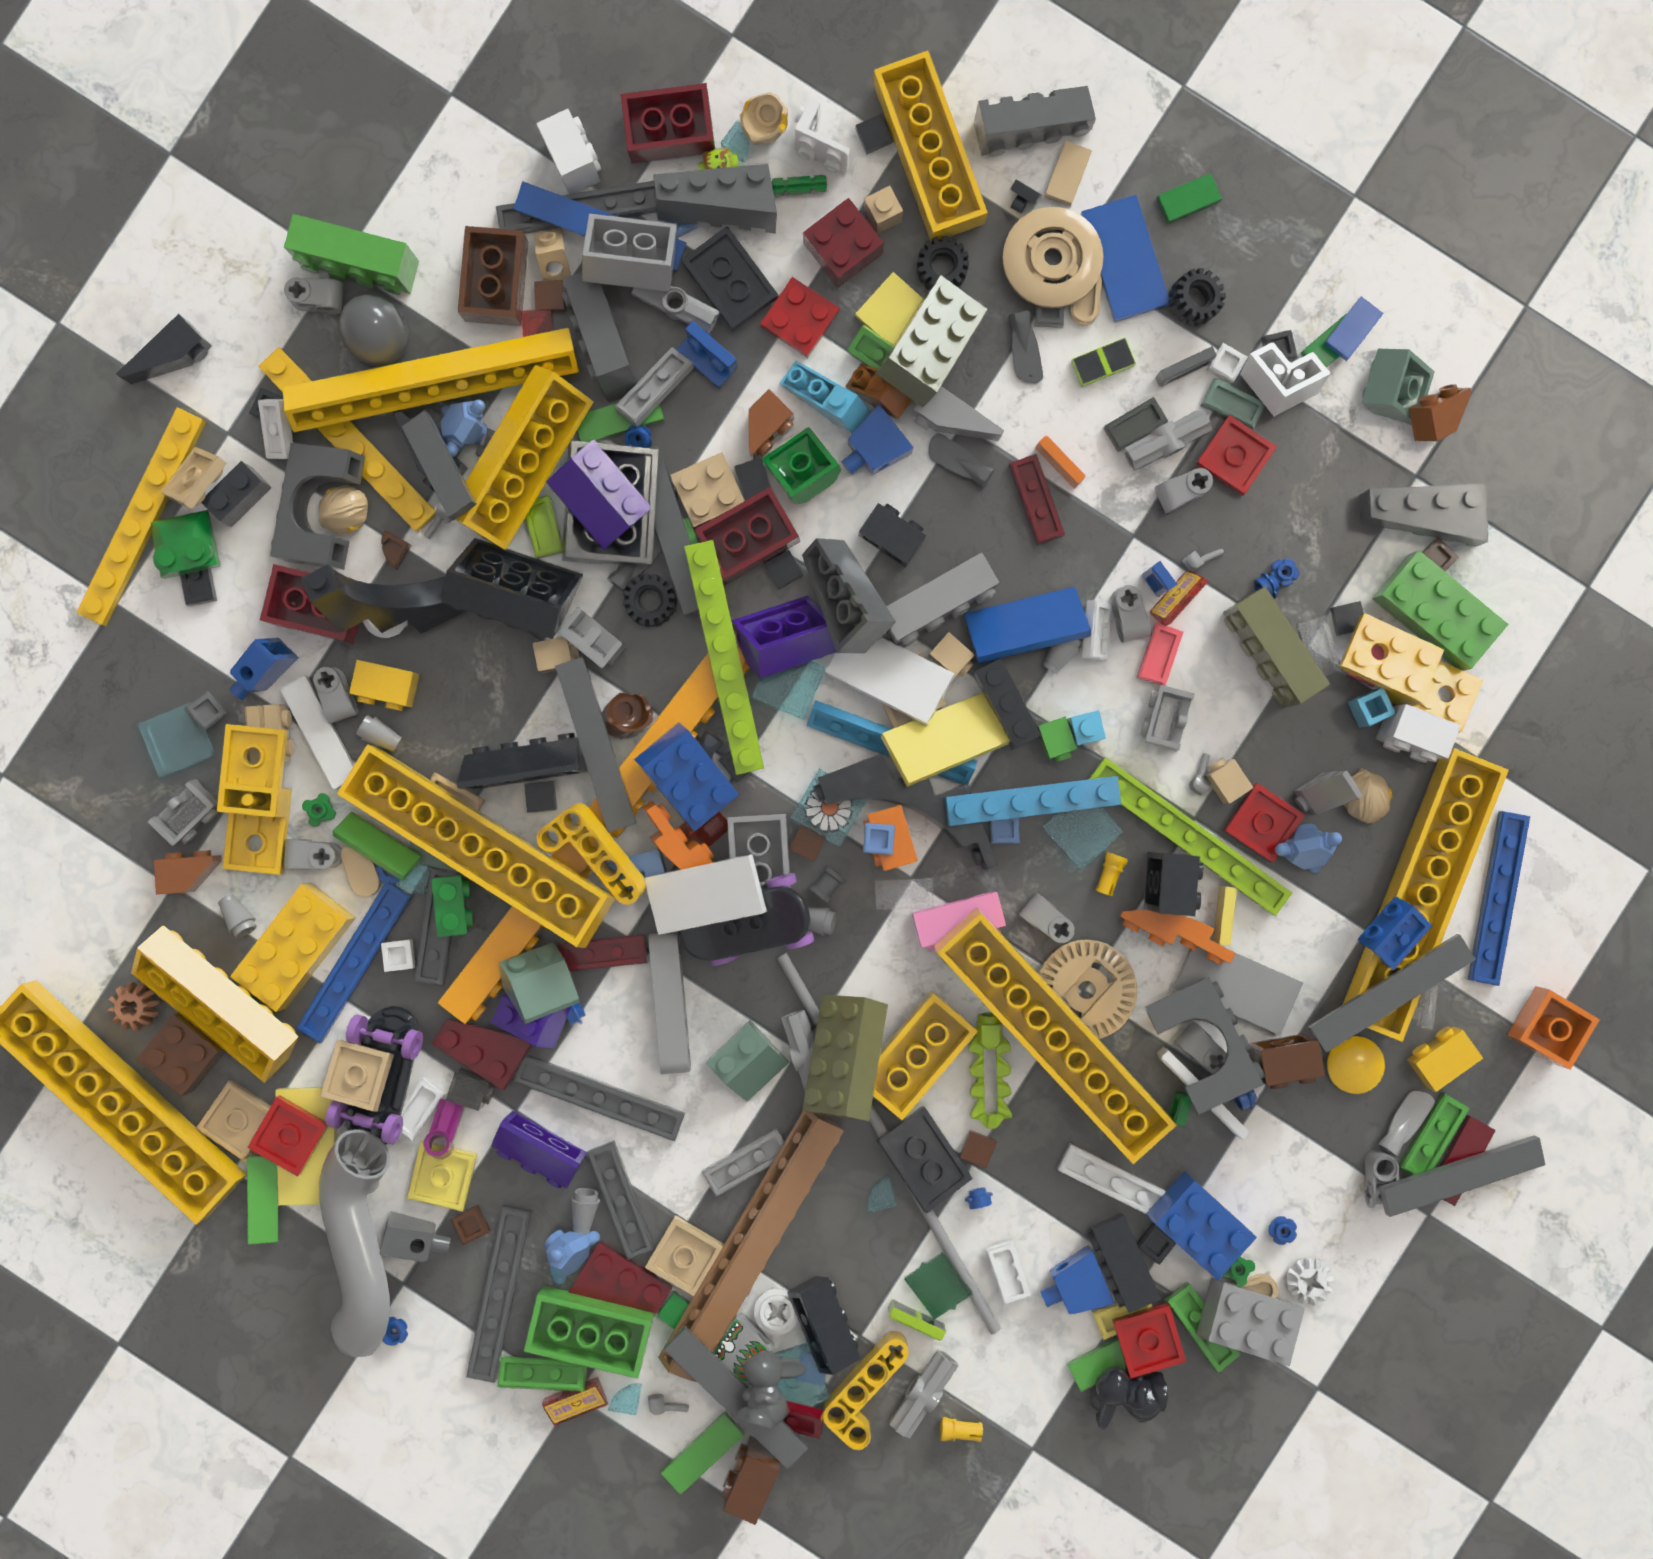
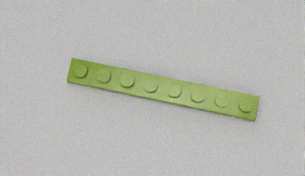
(724, 657)
(1195, 840)

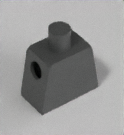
(402, 1235)

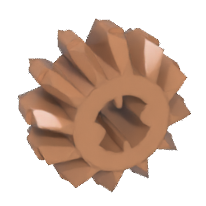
(123, 1008)

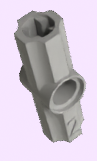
(690, 310)
(1167, 439)
(801, 1042)
(923, 1393)

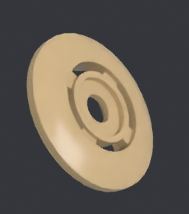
(1027, 267)
(1111, 1002)

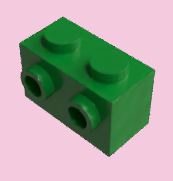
(450, 905)

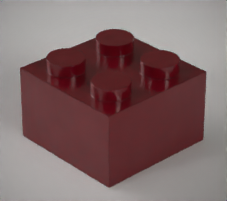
(843, 242)

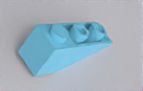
(826, 397)

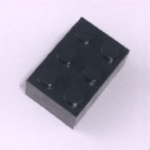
(1173, 883)

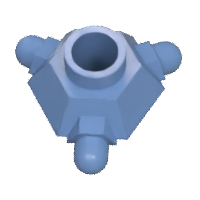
(462, 425)
(1309, 847)
(568, 1252)

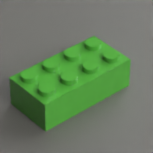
(351, 254)
(1440, 610)
(589, 1332)

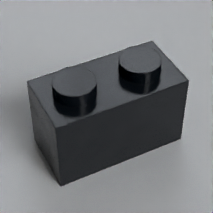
(236, 494)
(892, 534)

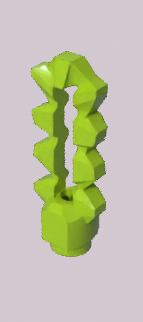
(989, 1037)

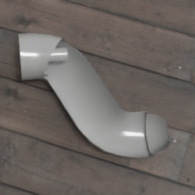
(346, 1179)

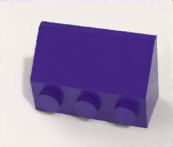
(598, 494)
(783, 636)
(538, 1150)

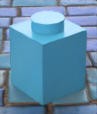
(1371, 707)
(1086, 728)

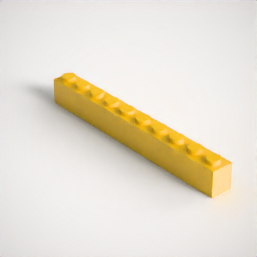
(427, 380)

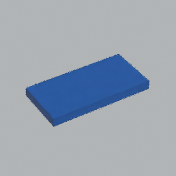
(1129, 261)
(1027, 624)

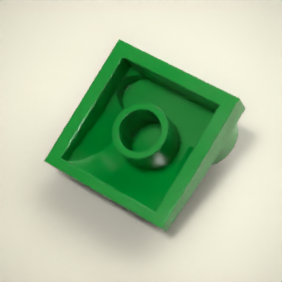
(803, 466)
(184, 544)

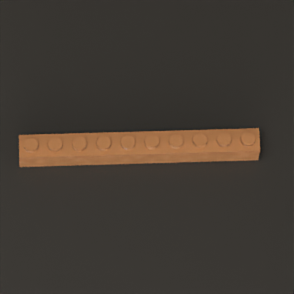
(757, 1233)

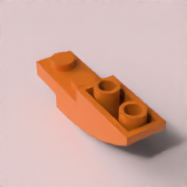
(672, 841)
(1166, 927)

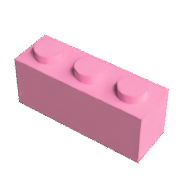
(937, 921)

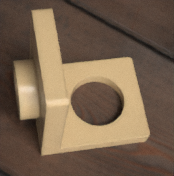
(550, 248)

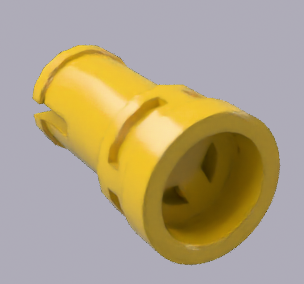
(1112, 868)
(952, 1429)

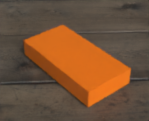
(1060, 461)

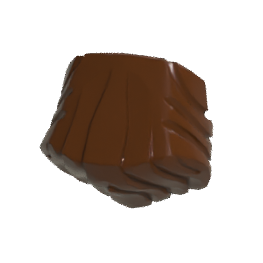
(627, 715)

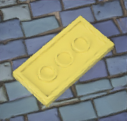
(949, 739)
(305, 1187)

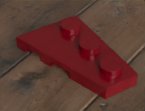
(483, 1050)
(620, 1281)

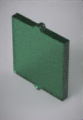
(938, 1285)

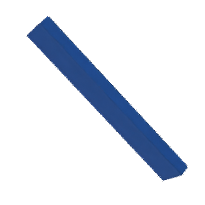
(565, 212)
(1499, 897)
(354, 962)

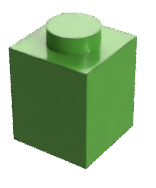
(1057, 739)

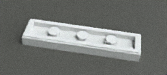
(318, 732)
(1189, 1079)
(1109, 1179)

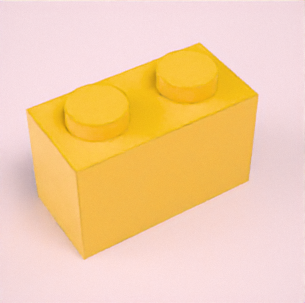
(385, 684)
(1444, 1058)

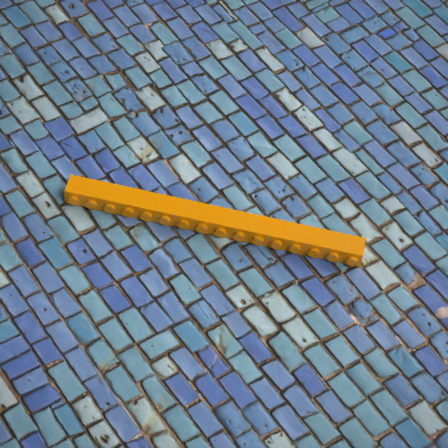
(518, 931)

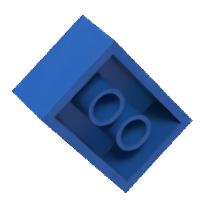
(686, 776)
(1201, 1225)

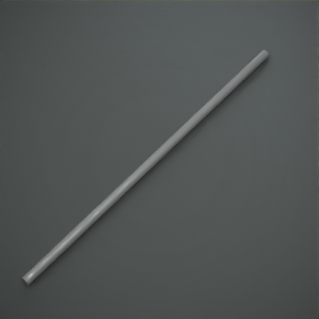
(880, 1129)

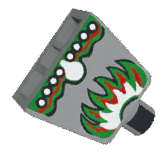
(740, 1344)

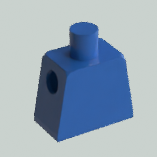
(876, 444)
(261, 666)
(1078, 1284)

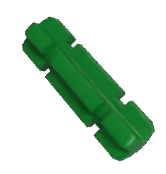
(799, 185)

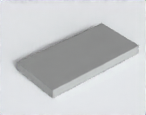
(1248, 988)

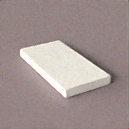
(894, 678)
(705, 894)

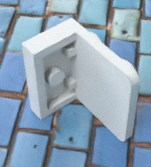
(816, 146)

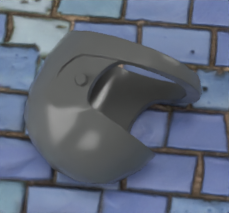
(374, 330)

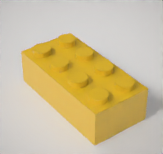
(293, 947)
(920, 1053)

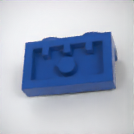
(707, 355)
(1395, 932)

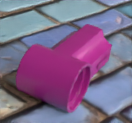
(445, 1126)

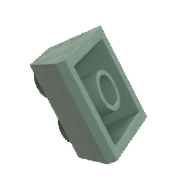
(1396, 383)
(538, 982)
(747, 1061)

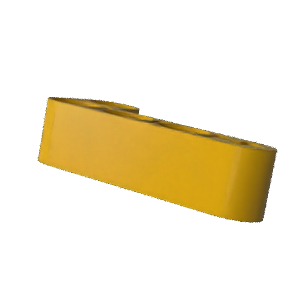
(595, 857)
(870, 1384)

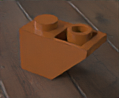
(877, 391)
(1439, 413)
(766, 421)
(182, 874)

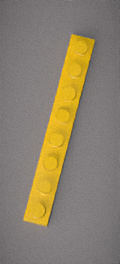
(345, 435)
(135, 525)

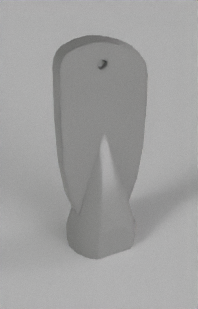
(1406, 1121)

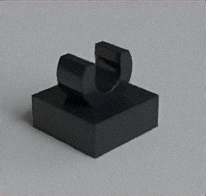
(1024, 195)

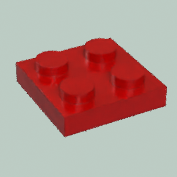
(800, 317)
(1236, 455)
(1263, 822)
(288, 1135)
(1149, 1340)

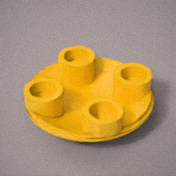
(1356, 1065)

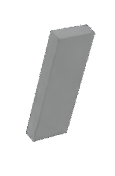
(654, 387)
(744, 1162)

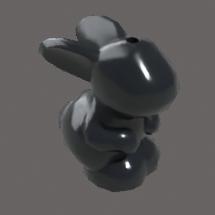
(1139, 1396)

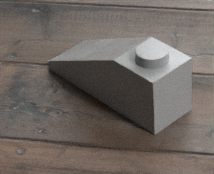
(953, 416)
(1326, 792)

